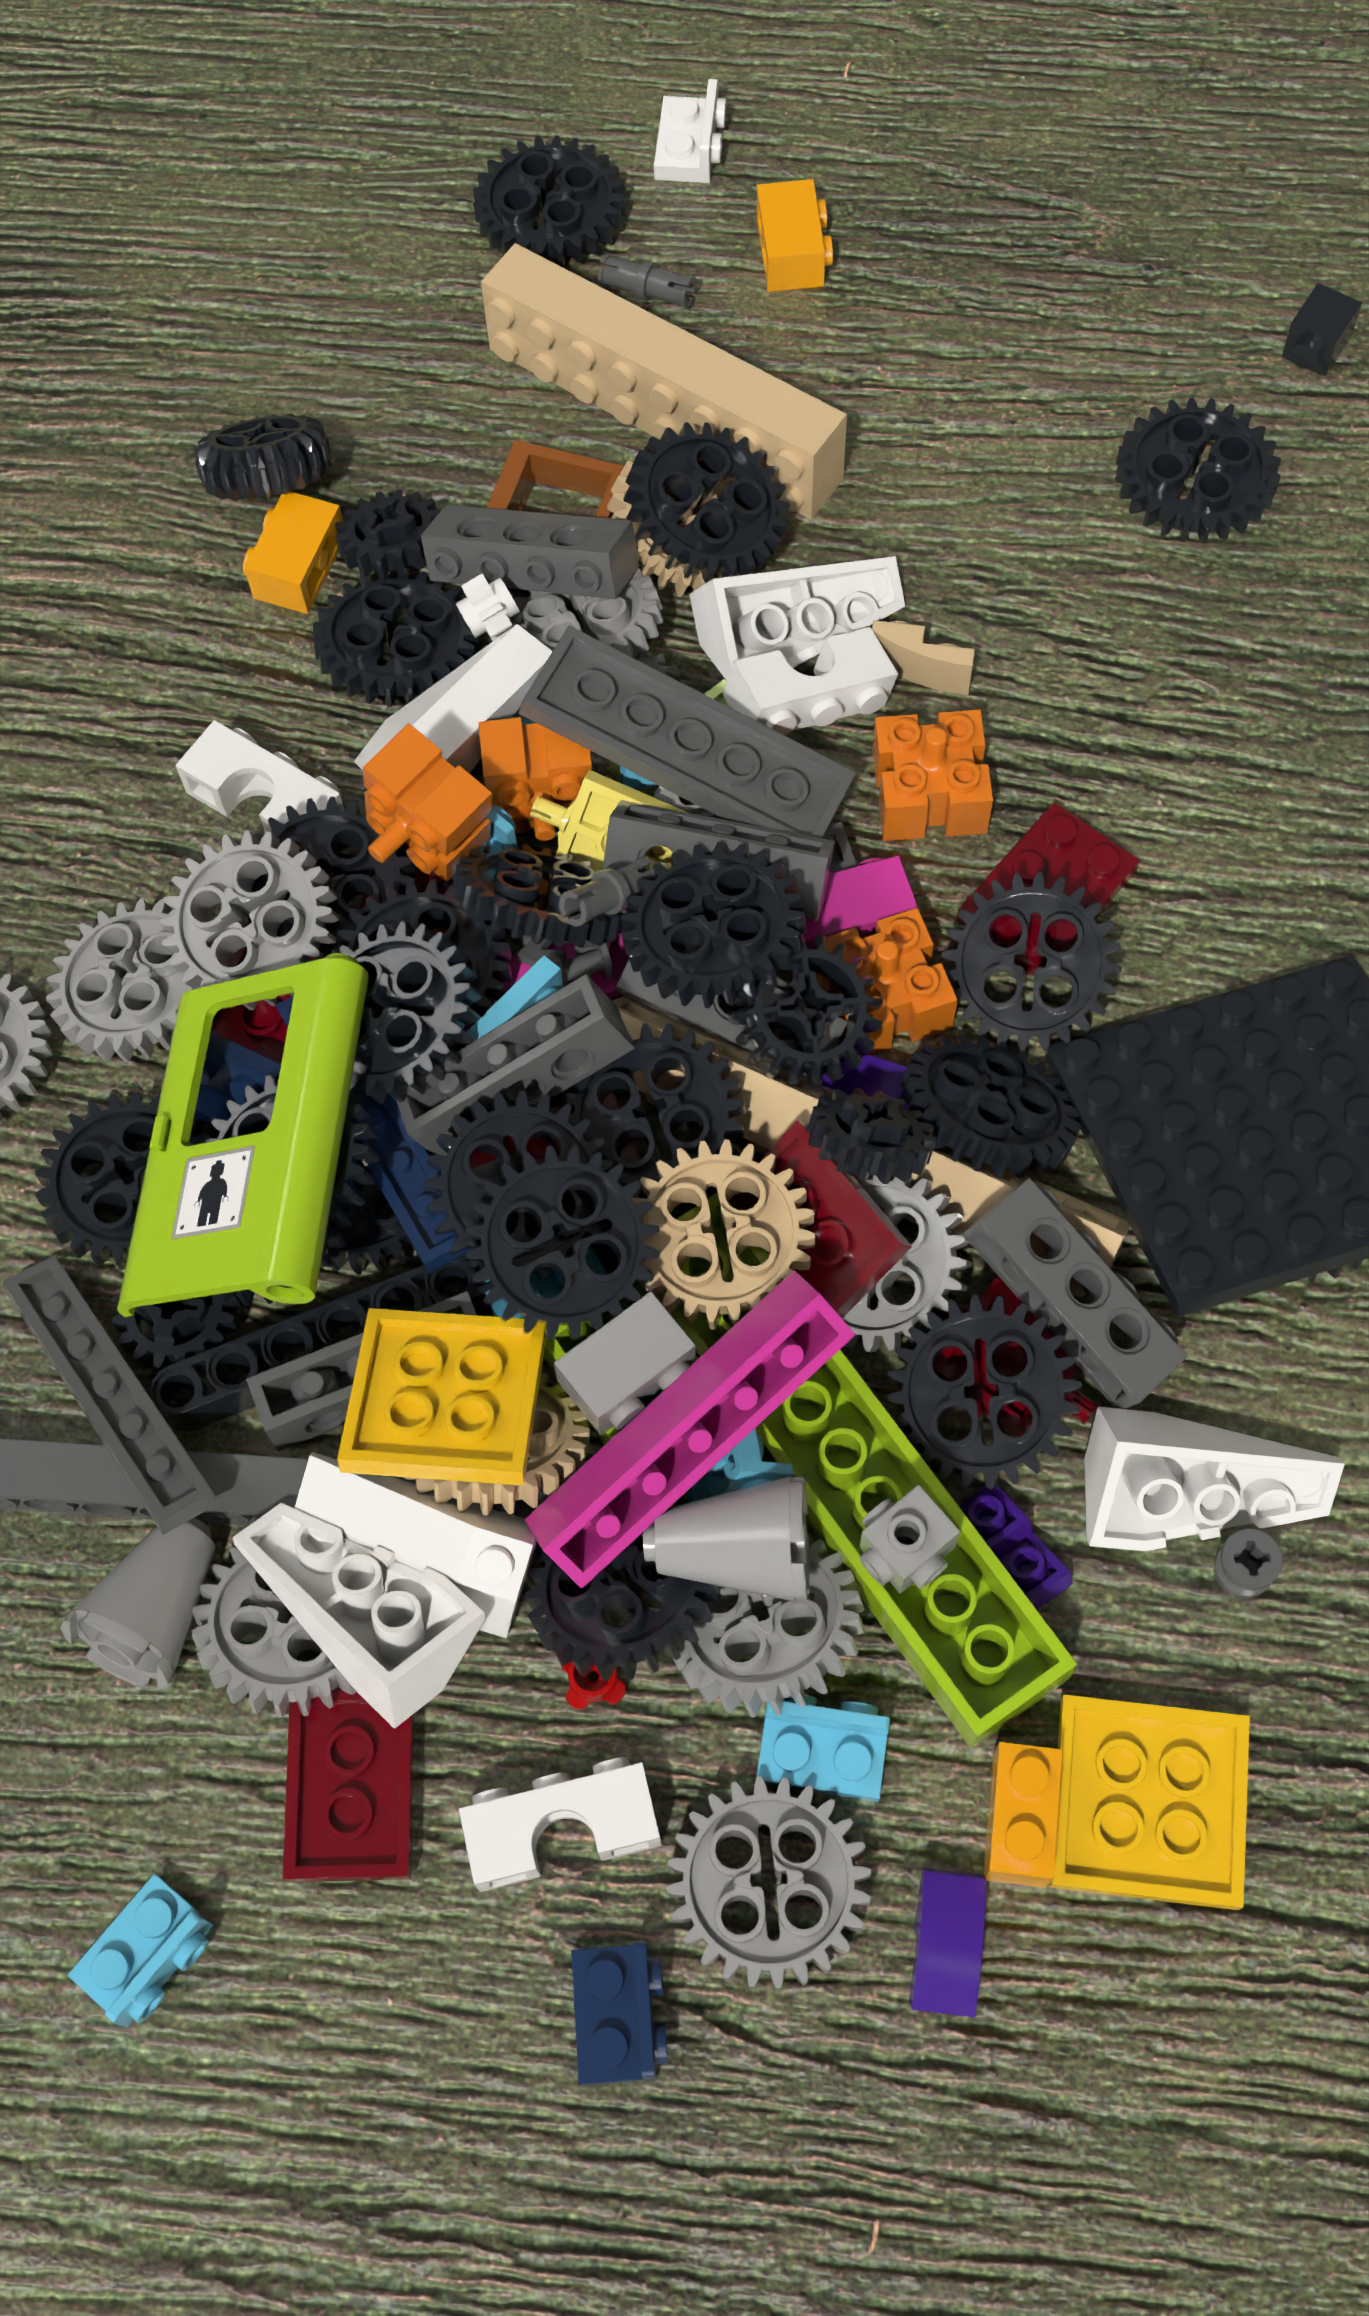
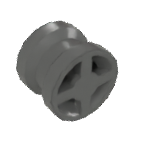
(1241, 1574)

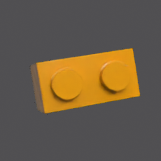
(791, 235)
(293, 552)
(1023, 1815)

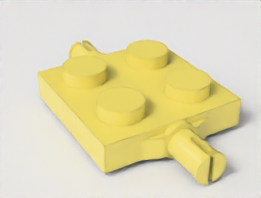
(586, 820)

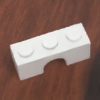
(849, 679)
(230, 766)
(505, 1829)

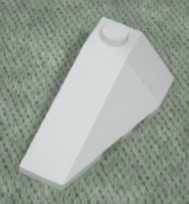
(792, 609)
(477, 691)
(1181, 1478)
(475, 1551)
(375, 1618)

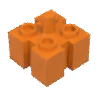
(527, 763)
(932, 775)
(425, 803)
(912, 992)

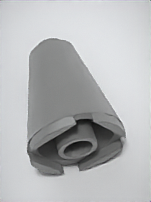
(738, 1540)
(145, 1606)

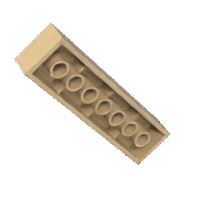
(658, 373)

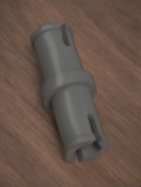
(647, 280)
(605, 892)

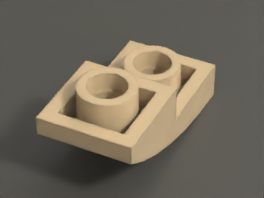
(929, 665)

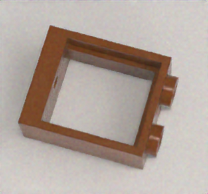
(557, 468)

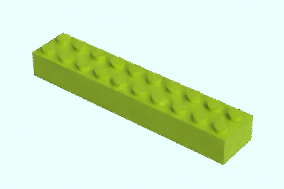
(971, 1627)

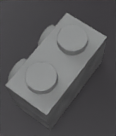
(625, 1364)

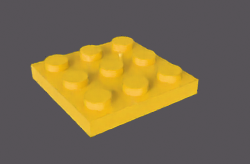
(443, 1397)
(1152, 1802)

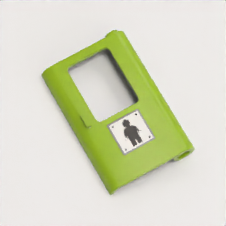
(258, 1202)

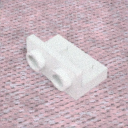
(689, 137)

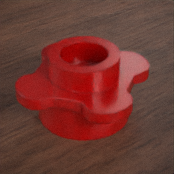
(584, 1692)

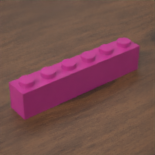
(688, 1429)

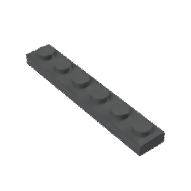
(110, 1395)

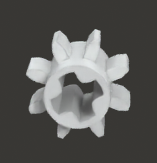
(487, 607)

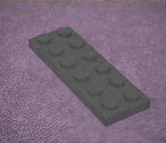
(683, 739)

